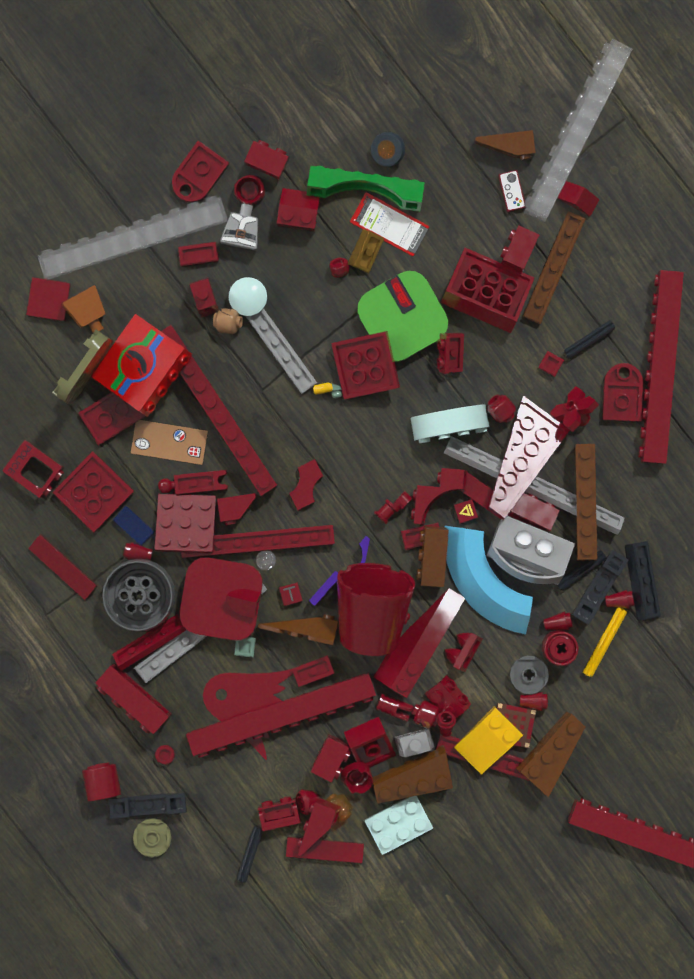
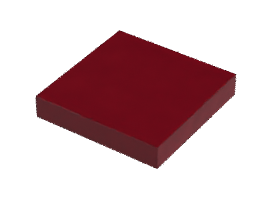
(46, 299)

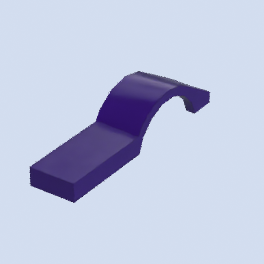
(333, 578)

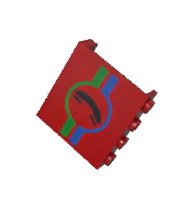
(141, 365)

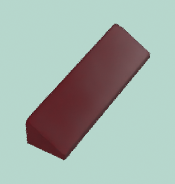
(62, 566)

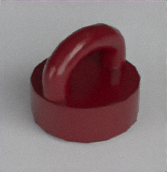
(339, 267)

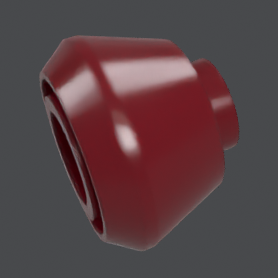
(305, 799)

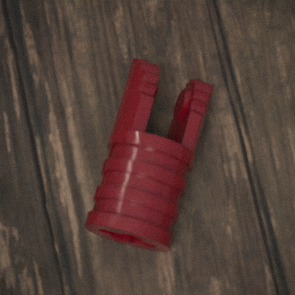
(390, 705)

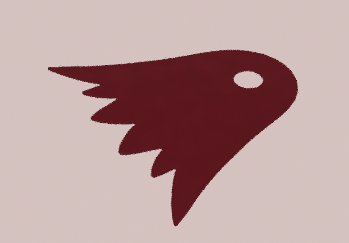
(244, 694)

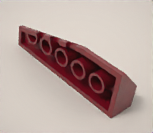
(418, 643)

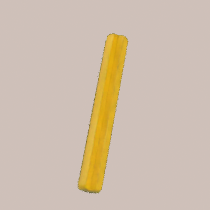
(604, 642)

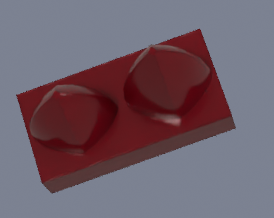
(462, 658)

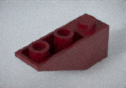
(322, 819)

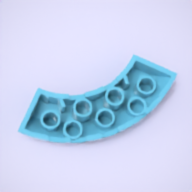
(481, 586)

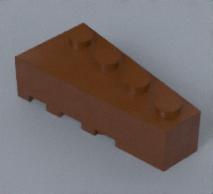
(551, 754)
(415, 777)

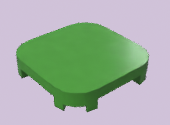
(406, 331)

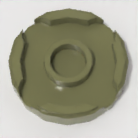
(152, 837)

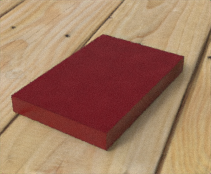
(109, 417)

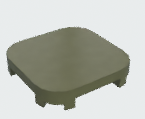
(70, 390)

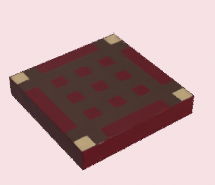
(522, 719)

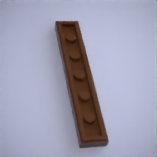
(554, 267)

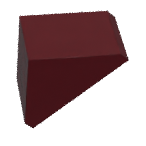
(578, 198)

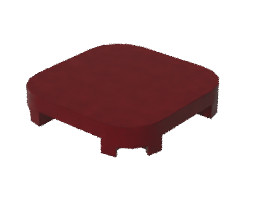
(205, 603)

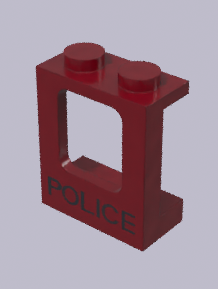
(19, 461)

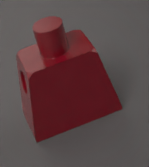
(204, 297)

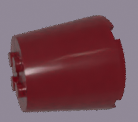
(372, 607)

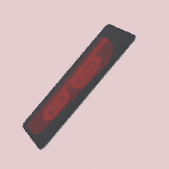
(400, 294)

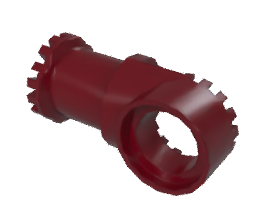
(389, 509)

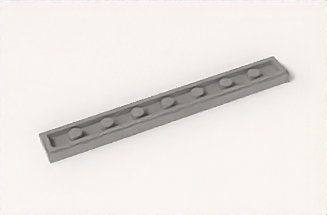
(169, 653)

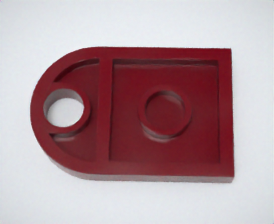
(199, 172)
(622, 395)

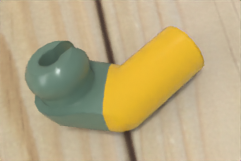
(328, 387)

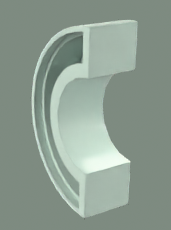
(450, 421)

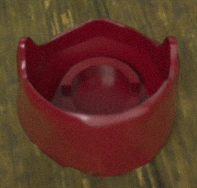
(249, 189)
(357, 777)

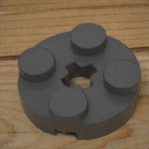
(537, 681)

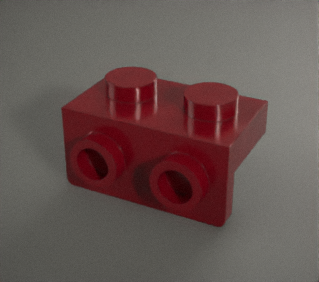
(450, 352)
(448, 697)

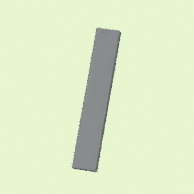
(282, 351)

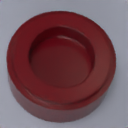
(165, 754)

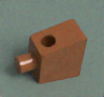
(86, 308)

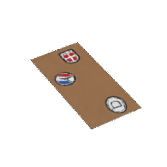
(169, 442)

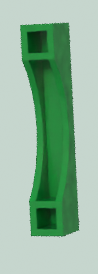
(326, 182)

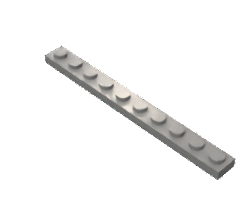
(538, 487)

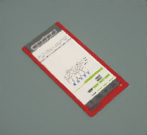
(390, 223)

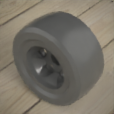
(138, 571)

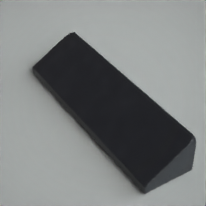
(642, 580)

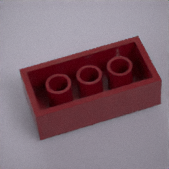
(132, 698)

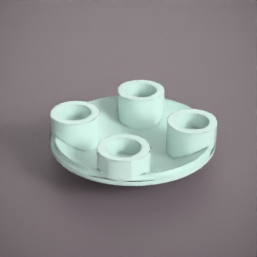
(247, 296)

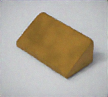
(365, 250)

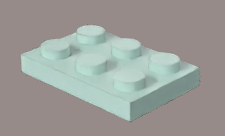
(398, 824)

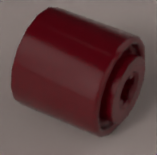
(550, 650)
(101, 781)

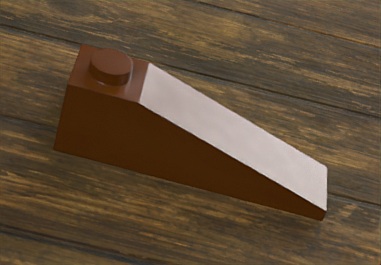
(314, 628)

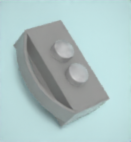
(531, 551)

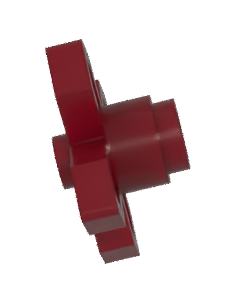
(576, 410)

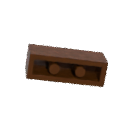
(433, 556)

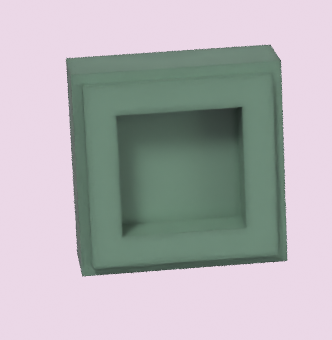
(245, 647)

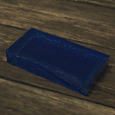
(133, 525)

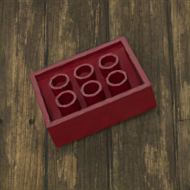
(487, 290)

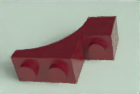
(426, 495)

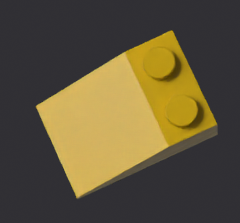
(488, 740)

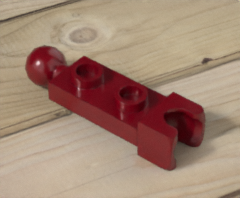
(193, 482)

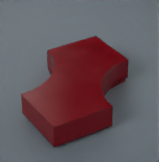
(303, 493)

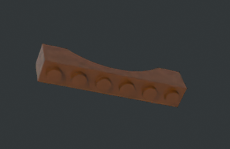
(586, 502)

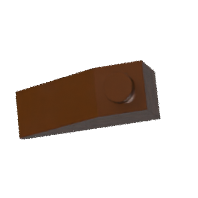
(513, 144)

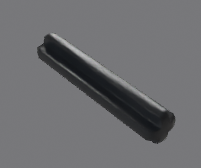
(589, 339)
(580, 571)
(249, 854)

